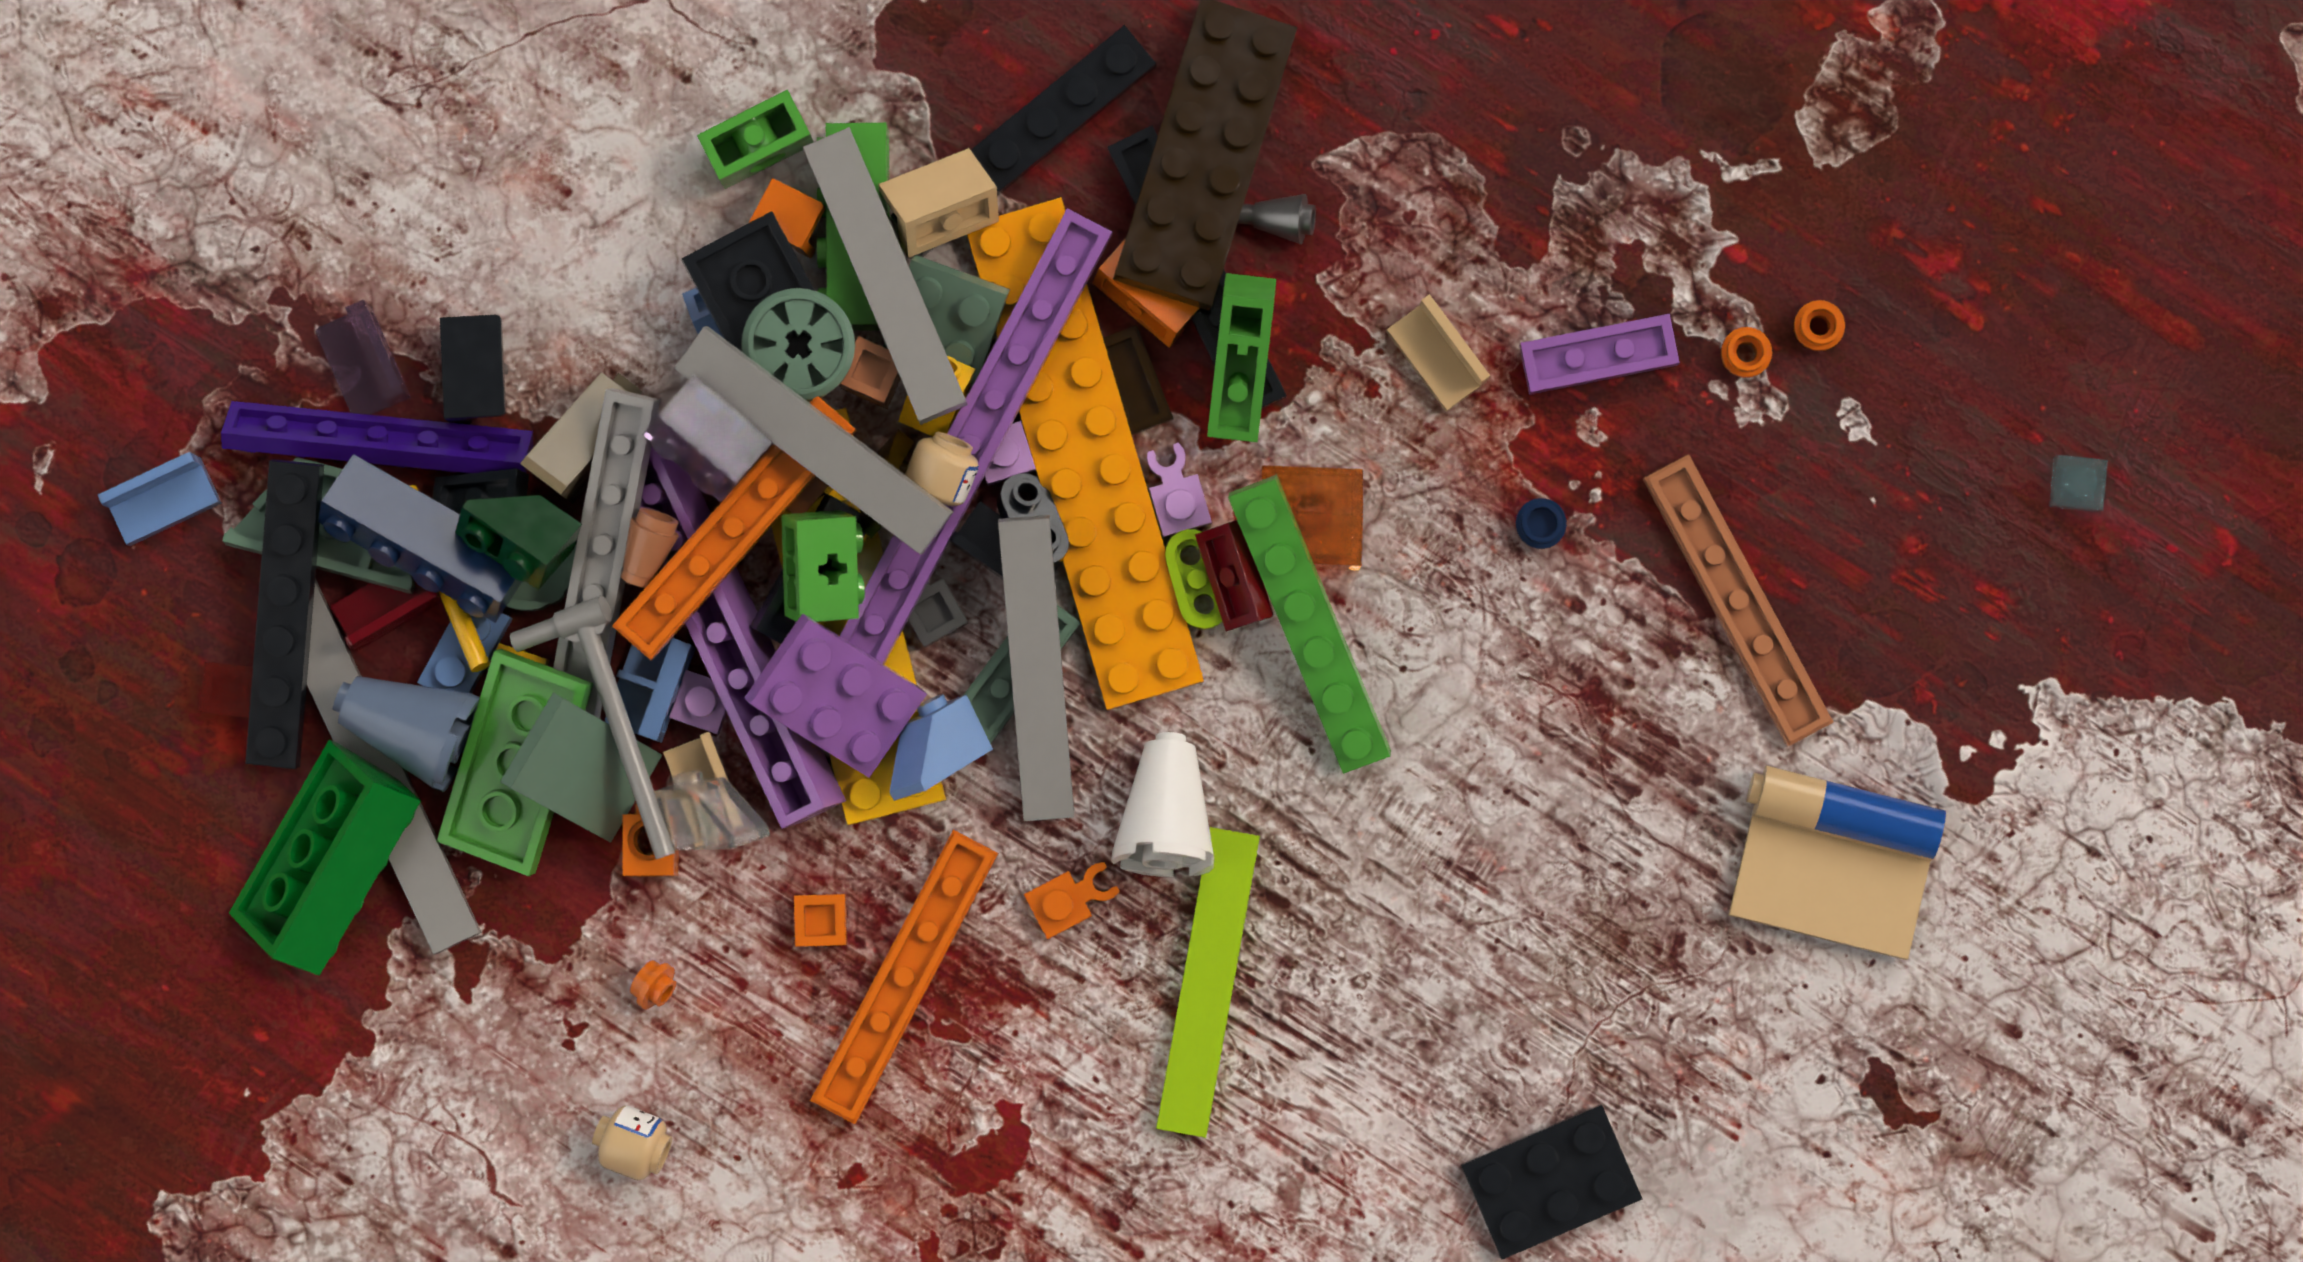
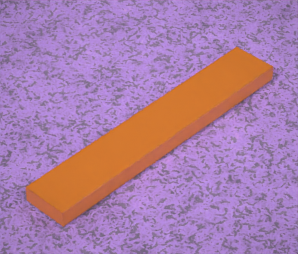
(717, 546)
(904, 977)

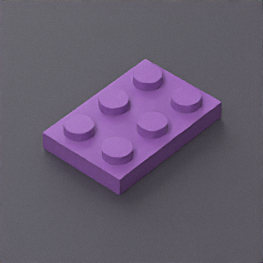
(835, 695)

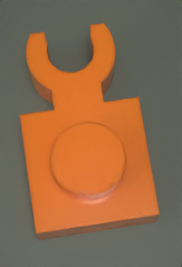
(1063, 902)

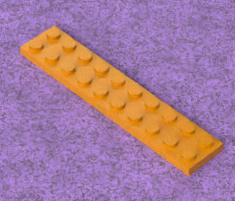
(1095, 481)

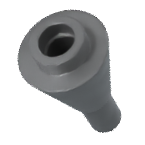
(1282, 217)

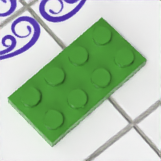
(483, 812)

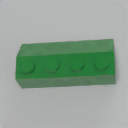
(324, 859)

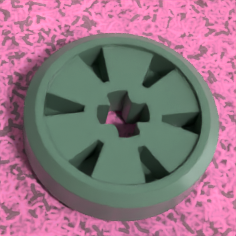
(798, 312)

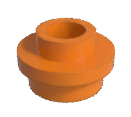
(1833, 318)
(1757, 341)
(653, 984)

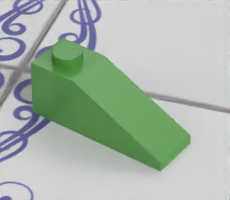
(1241, 357)

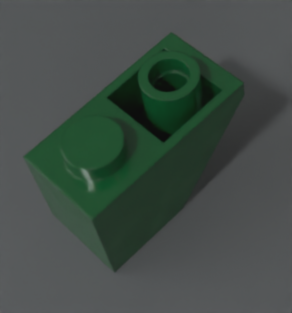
(520, 534)

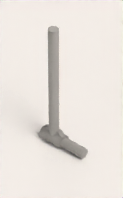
(585, 624)

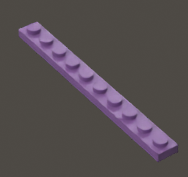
(985, 420)

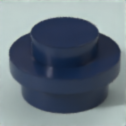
(1541, 523)

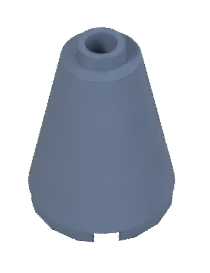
(409, 724)

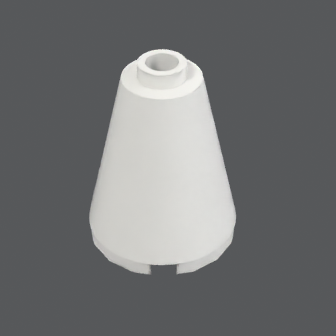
(1165, 813)

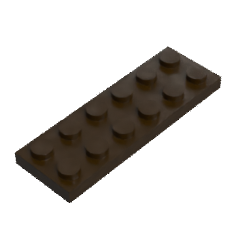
(1205, 153)

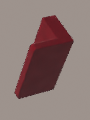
(1233, 576)
(380, 610)

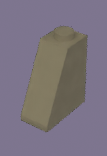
(567, 449)

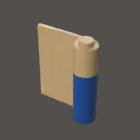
(1835, 861)

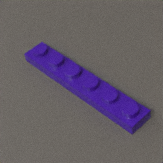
(374, 438)

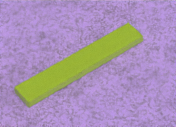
(1208, 984)

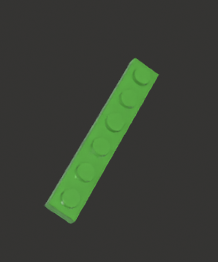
(1309, 624)

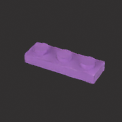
(1599, 354)

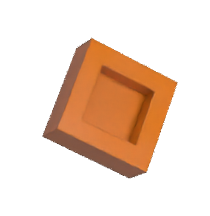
(820, 920)

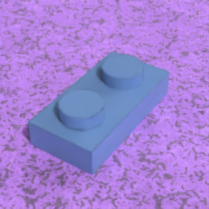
(448, 664)

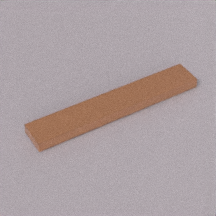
(1738, 600)

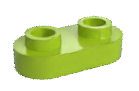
(1190, 581)

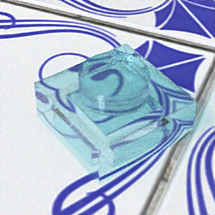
(2078, 483)

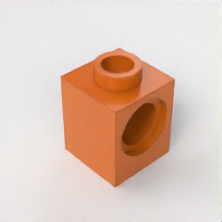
(635, 861)

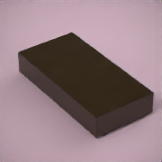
(1136, 381)

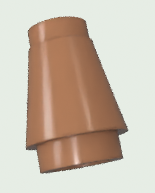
(647, 546)

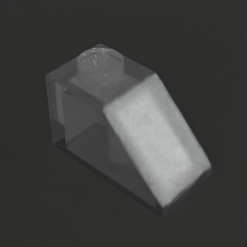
(707, 813)

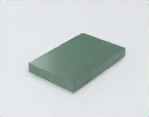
(576, 768)

